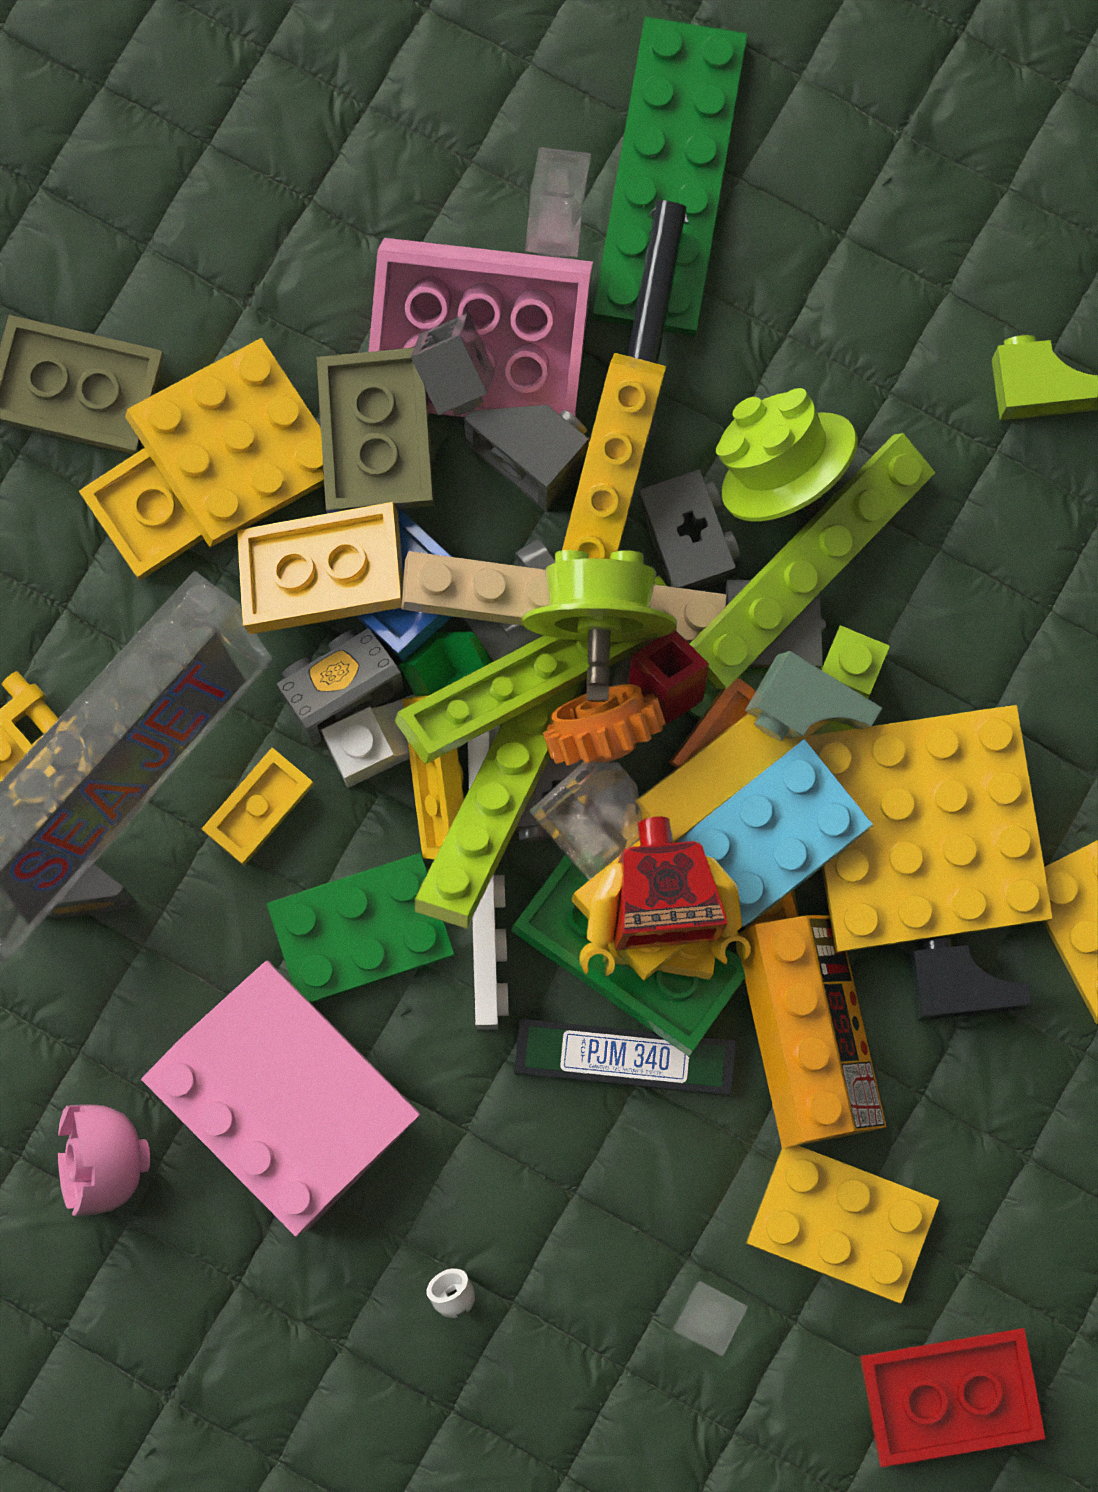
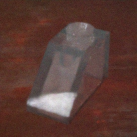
(557, 202)

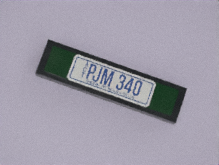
(622, 1058)

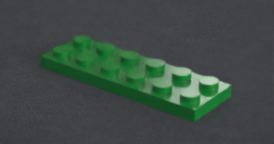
(675, 154)

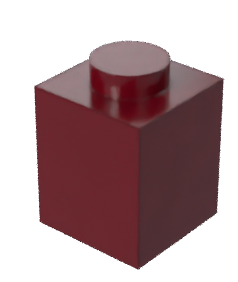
(672, 673)

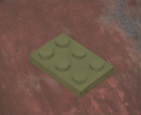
(74, 383)
(374, 431)

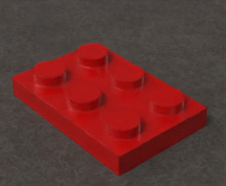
(952, 1397)

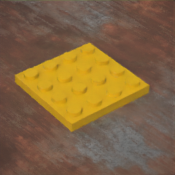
(949, 832)

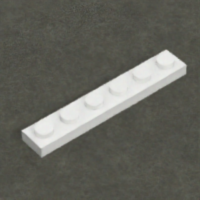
(488, 942)

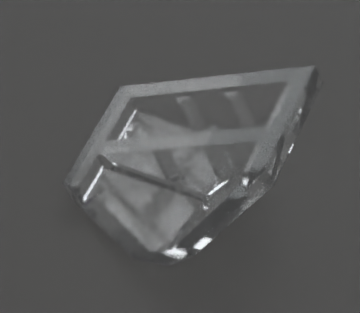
(591, 815)

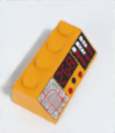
(810, 1032)

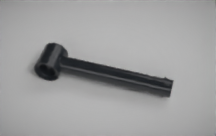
(657, 283)

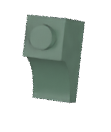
(800, 694)

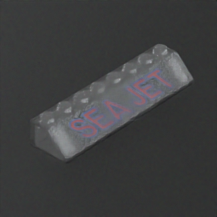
(118, 748)

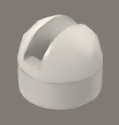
(445, 1283)

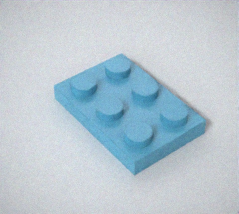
(780, 829)

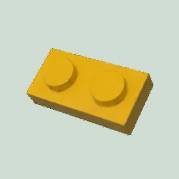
(257, 806)

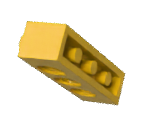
(614, 456)

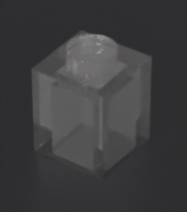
(709, 1318)

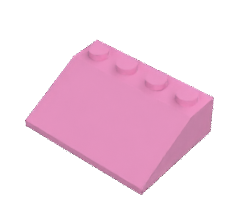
(521, 304)
(281, 1098)

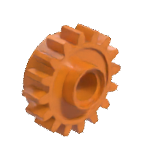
(603, 729)

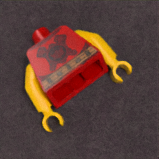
(663, 898)

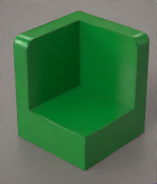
(443, 661)

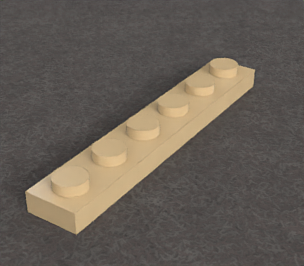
(508, 591)

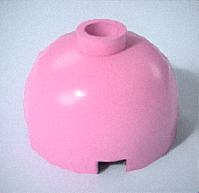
(99, 1159)

